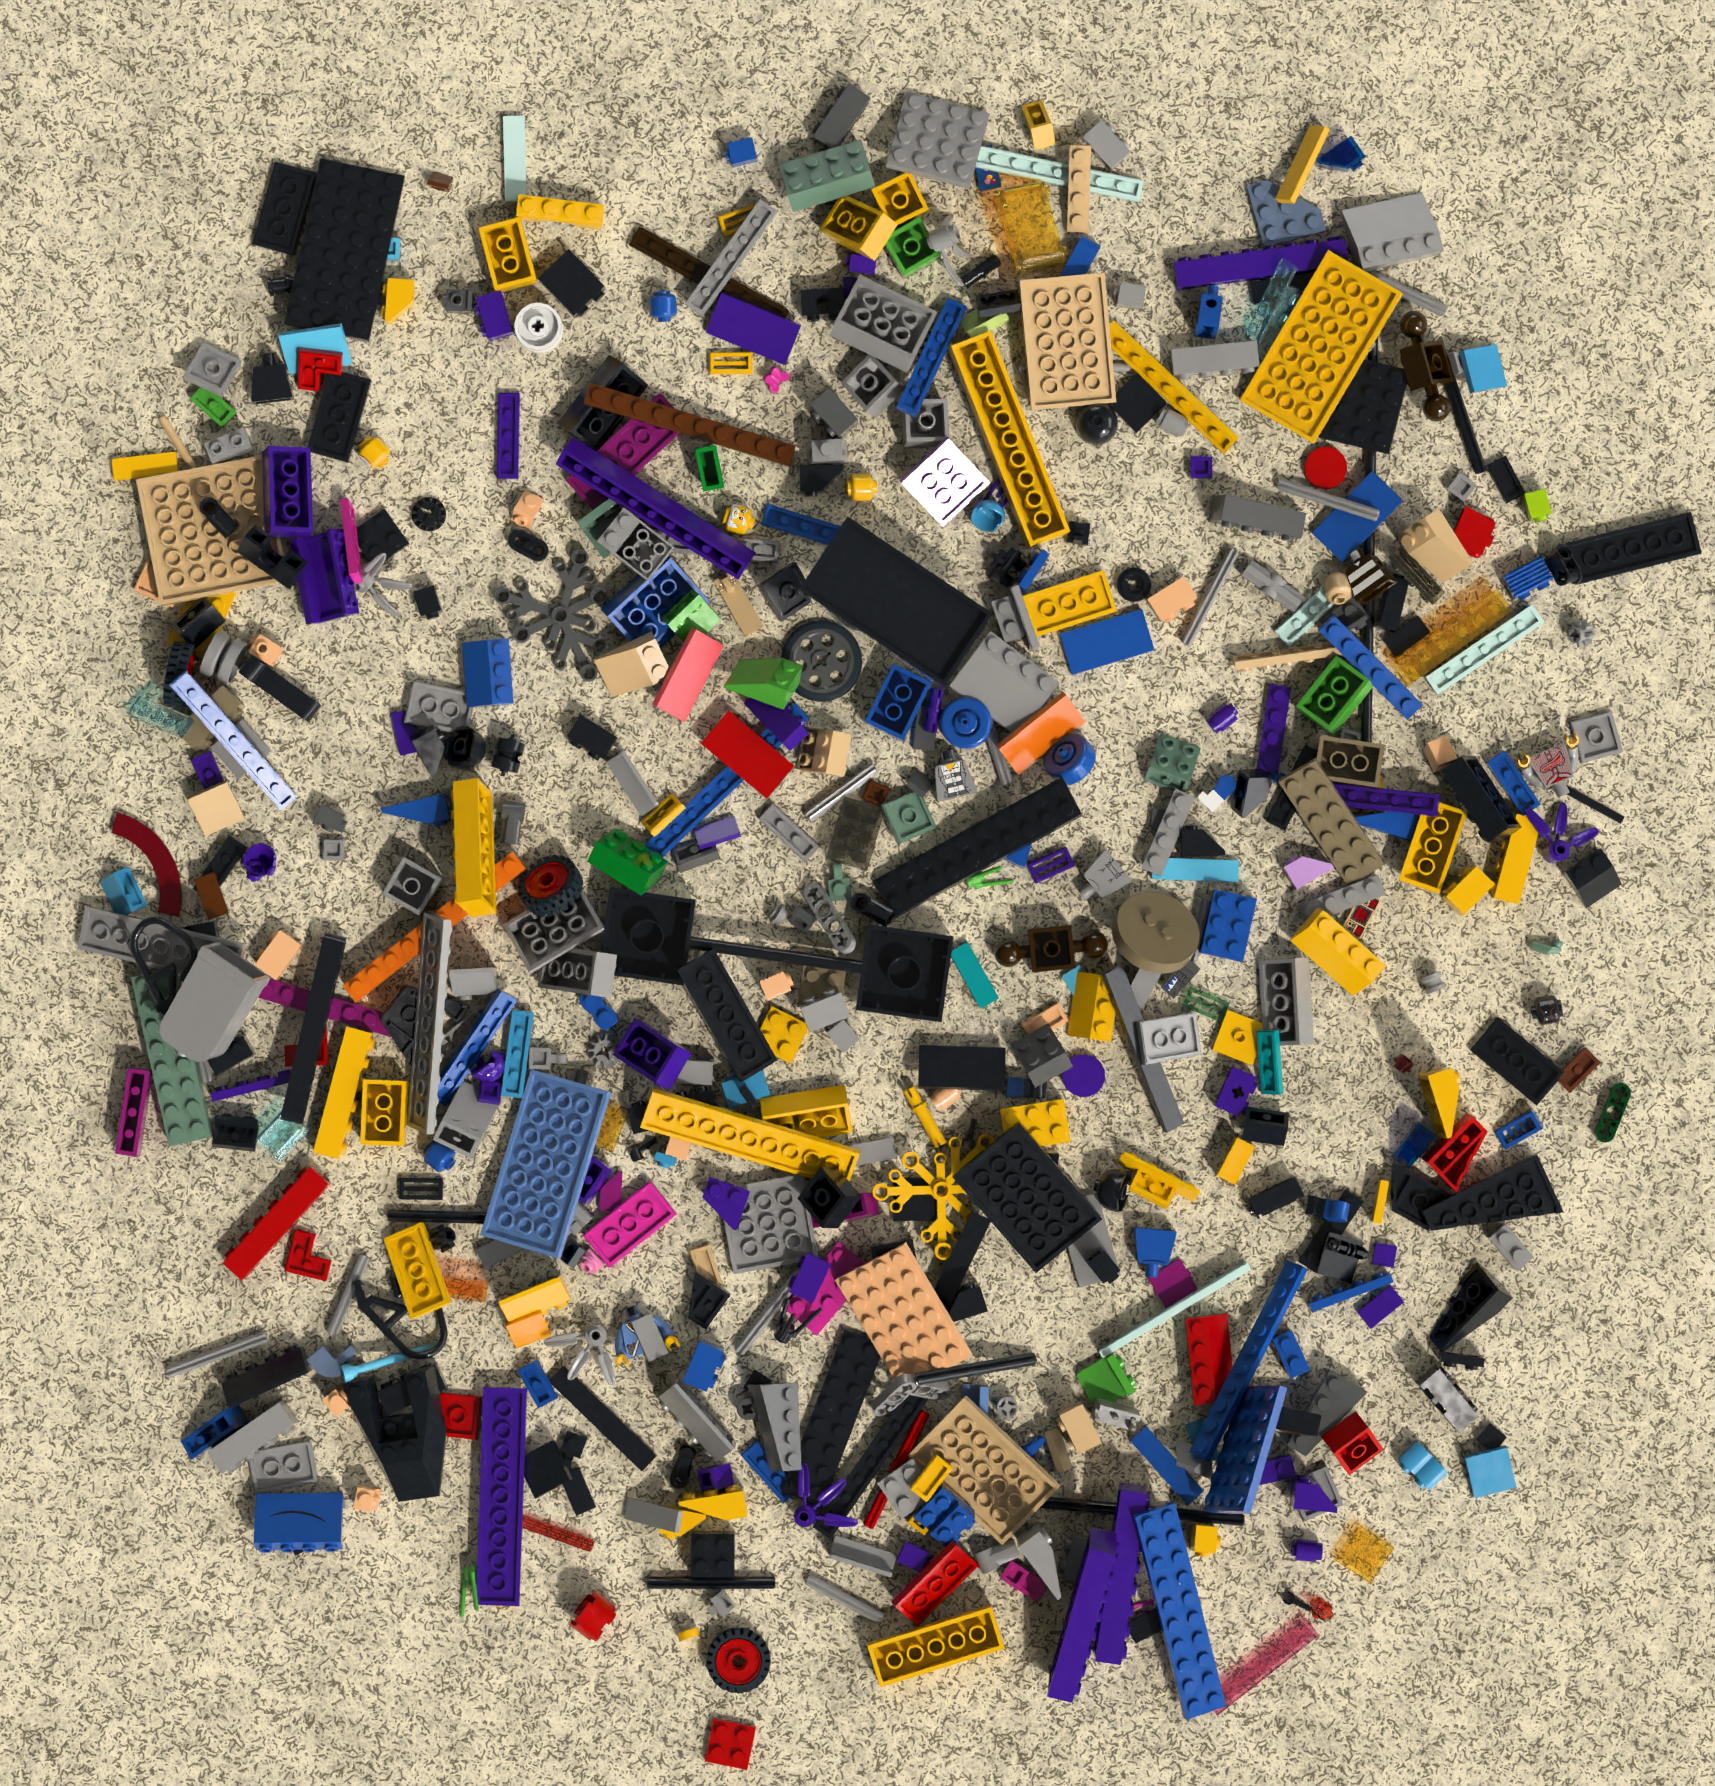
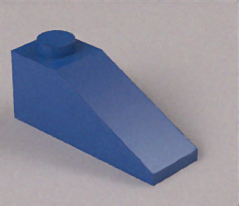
(425, 810)
(1391, 823)
(214, 1431)

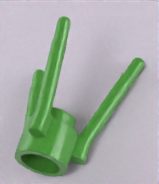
(976, 880)
(469, 1575)

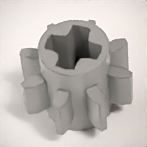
(1581, 633)

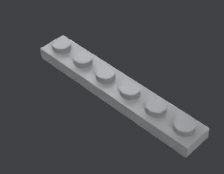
(731, 257)

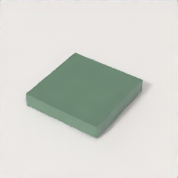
(908, 817)

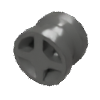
(748, 1407)

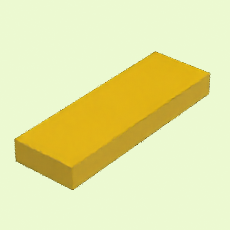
(144, 466)

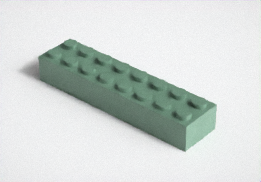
(175, 1077)

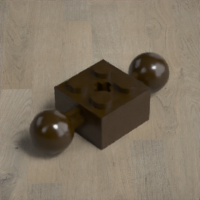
(1425, 366)
(1009, 953)

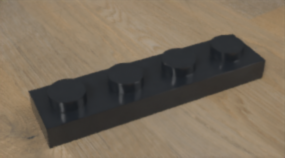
(1312, 1254)

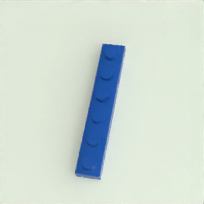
(931, 357)
(1370, 666)
(474, 1044)

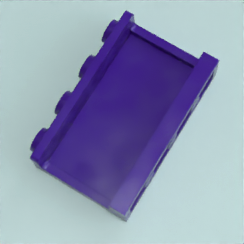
(325, 584)

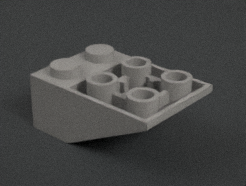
(635, 544)
(465, 1121)

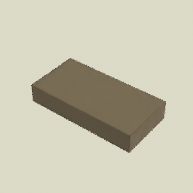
(1057, 1449)

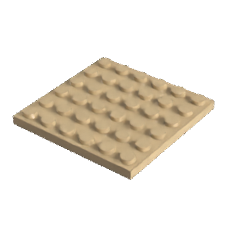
(185, 548)

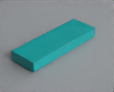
(974, 975)
(1269, 1061)

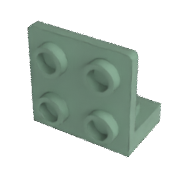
(597, 522)
(1172, 763)

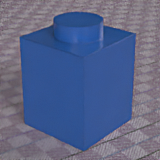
(741, 152)

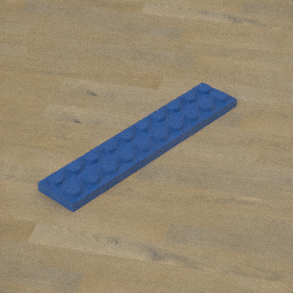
(1179, 1610)

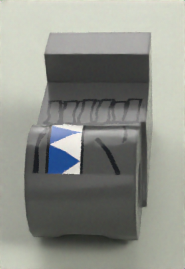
(1179, 979)

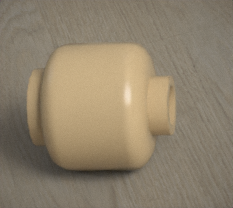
(1337, 588)

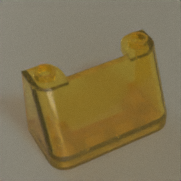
(1030, 228)

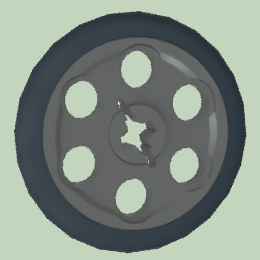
(842, 641)

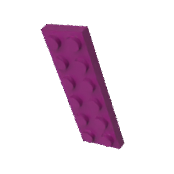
(630, 449)

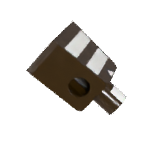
(1368, 577)

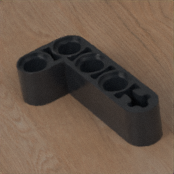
(279, 688)

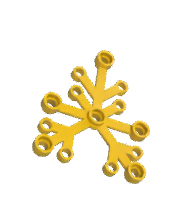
(906, 1190)

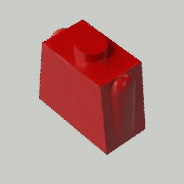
(1474, 531)

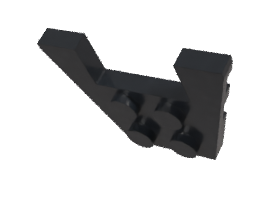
(400, 1018)

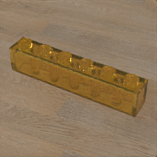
(1452, 637)

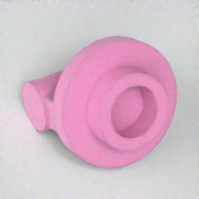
(591, 1262)

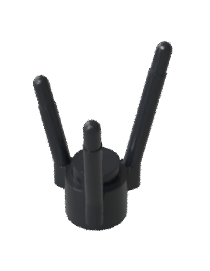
(785, 1329)

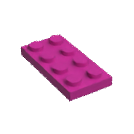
(829, 1295)

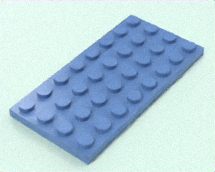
(545, 1163)

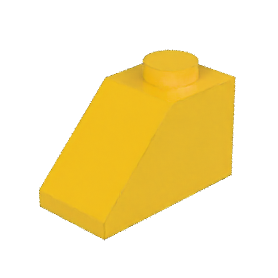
(1038, 124)
(689, 1520)

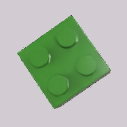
(910, 248)

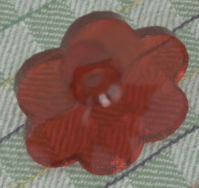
(1321, 1609)

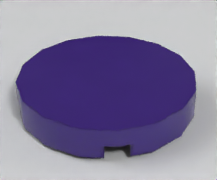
(1085, 1076)

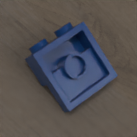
(945, 1516)

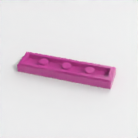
(351, 540)

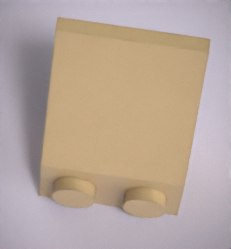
(1435, 546)
(633, 665)

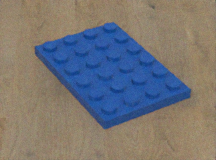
(1245, 1451)

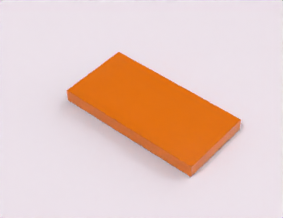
(1040, 733)

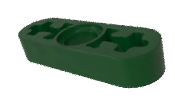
(1612, 1095)

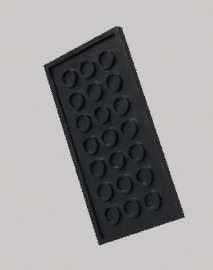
(345, 248)

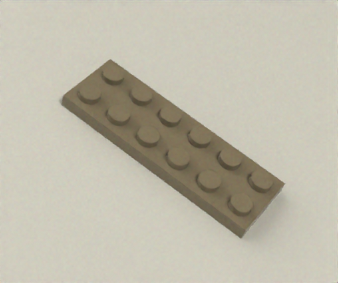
(1331, 821)

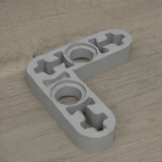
(903, 1387)

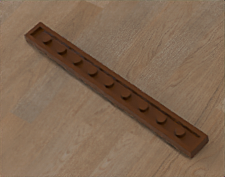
(689, 424)

